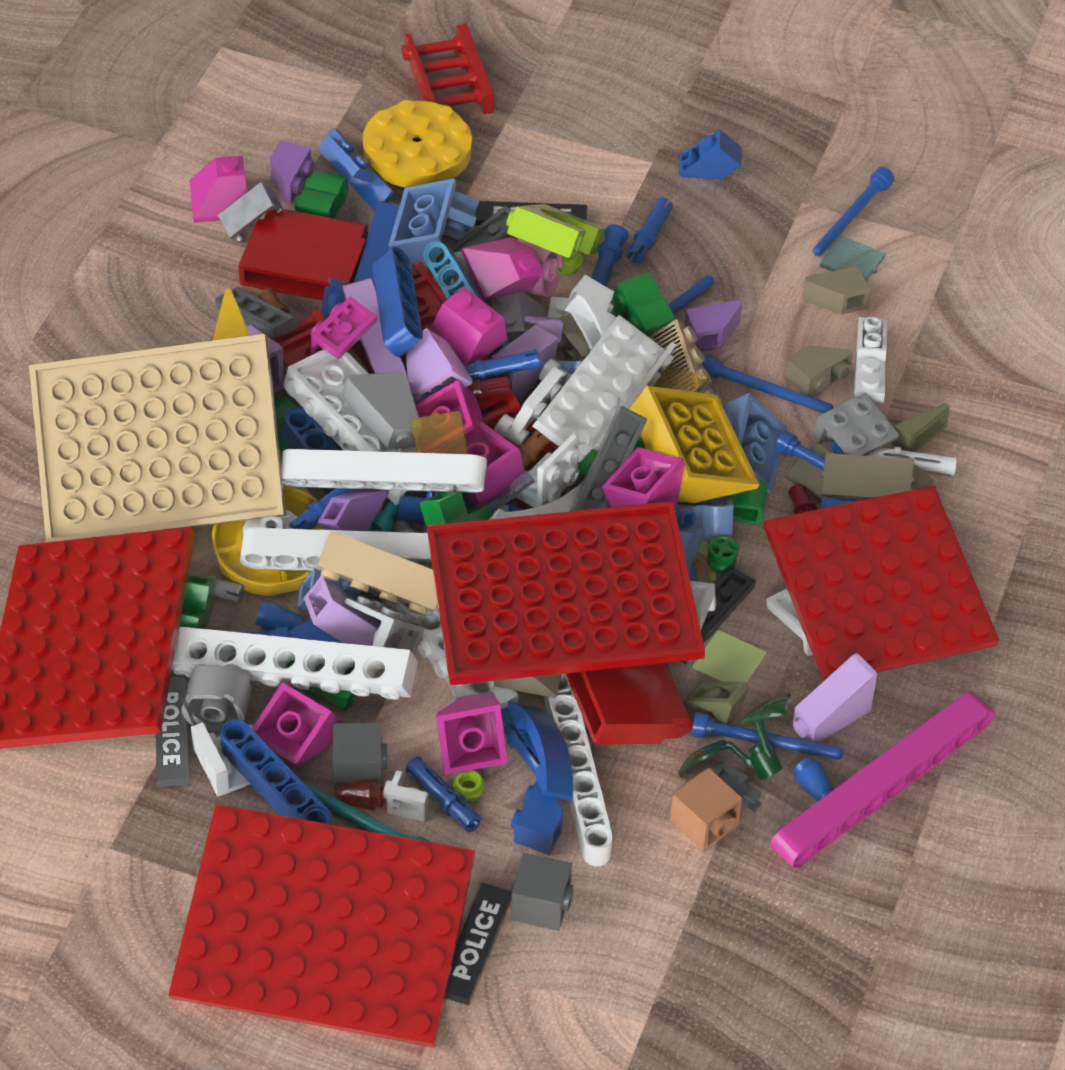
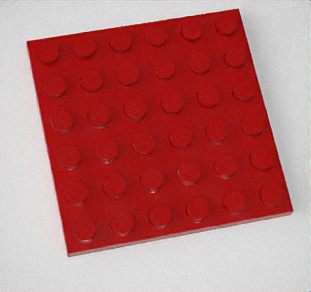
(880, 582)

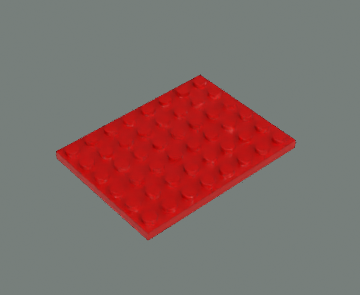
(563, 593)
(91, 636)
(323, 925)

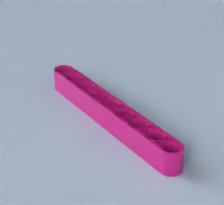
(882, 779)

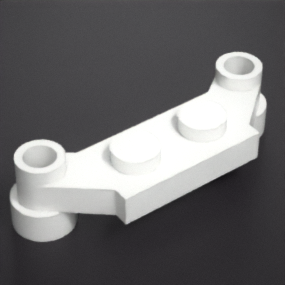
(553, 380)

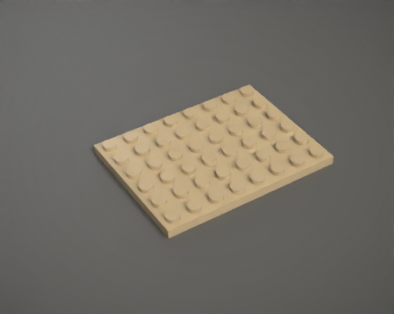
(157, 439)

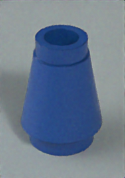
(275, 615)
(813, 778)

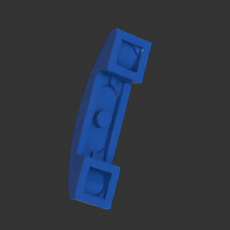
(555, 767)

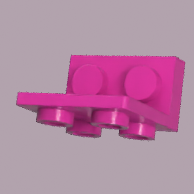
(342, 328)

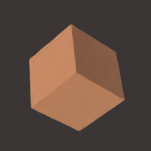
(705, 809)

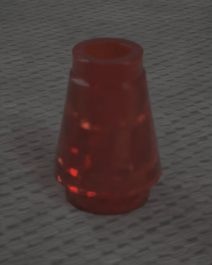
(362, 794)

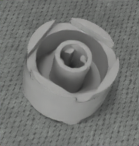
(216, 696)

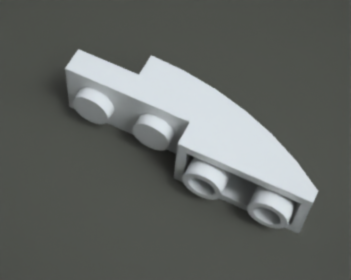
(870, 358)

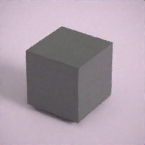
(358, 752)
(542, 891)

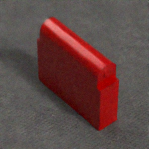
(301, 252)
(631, 704)

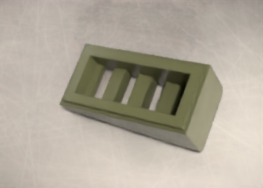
(921, 428)

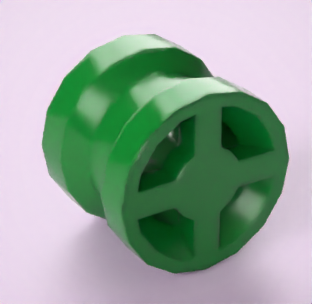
(719, 547)

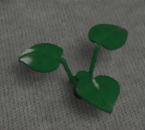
(762, 755)

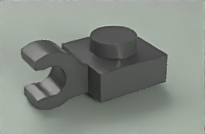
(739, 783)

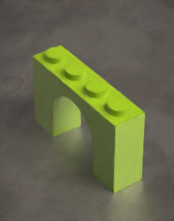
(554, 230)

